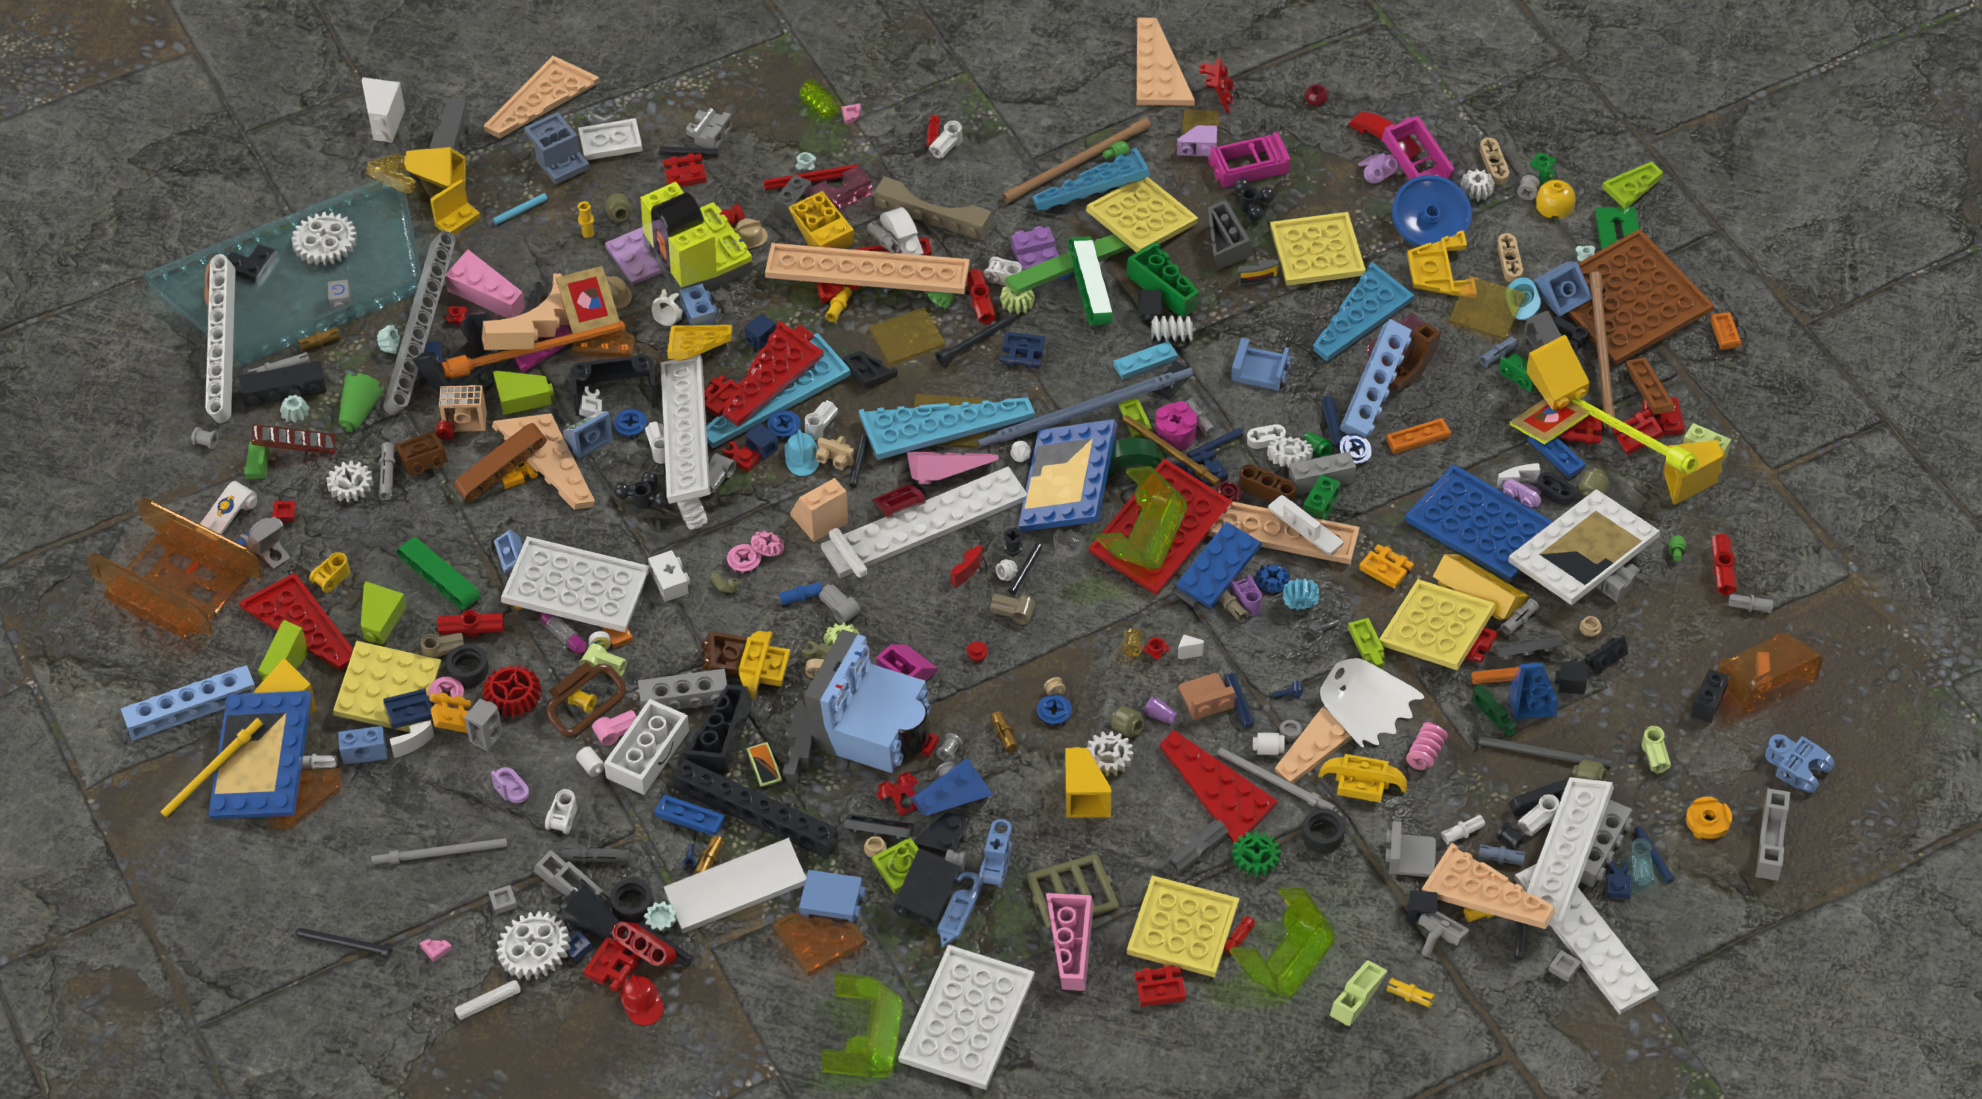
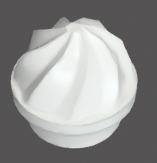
(1020, 451)
(1006, 569)

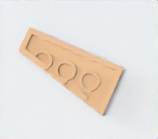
(1314, 745)

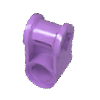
(1248, 595)

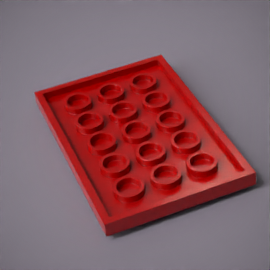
(1202, 514)

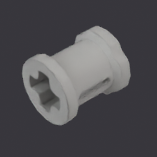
(205, 438)
(949, 747)

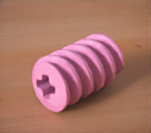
(1426, 746)

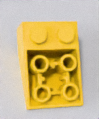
(822, 223)

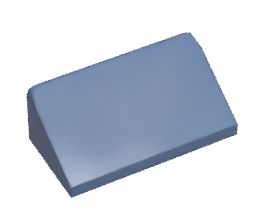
(508, 549)

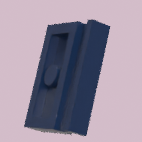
(408, 708)

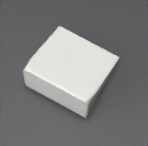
(1190, 647)

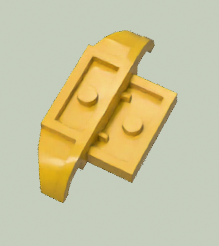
(762, 662)
(1363, 776)

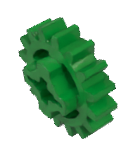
(1256, 854)

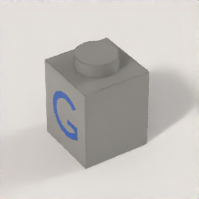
(339, 293)

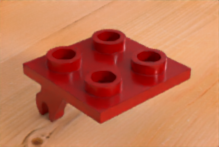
(1221, 82)

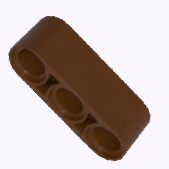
(1265, 484)

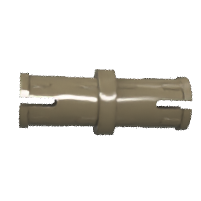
(1232, 605)

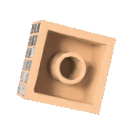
(463, 407)

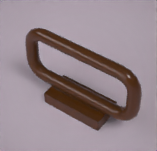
(574, 682)

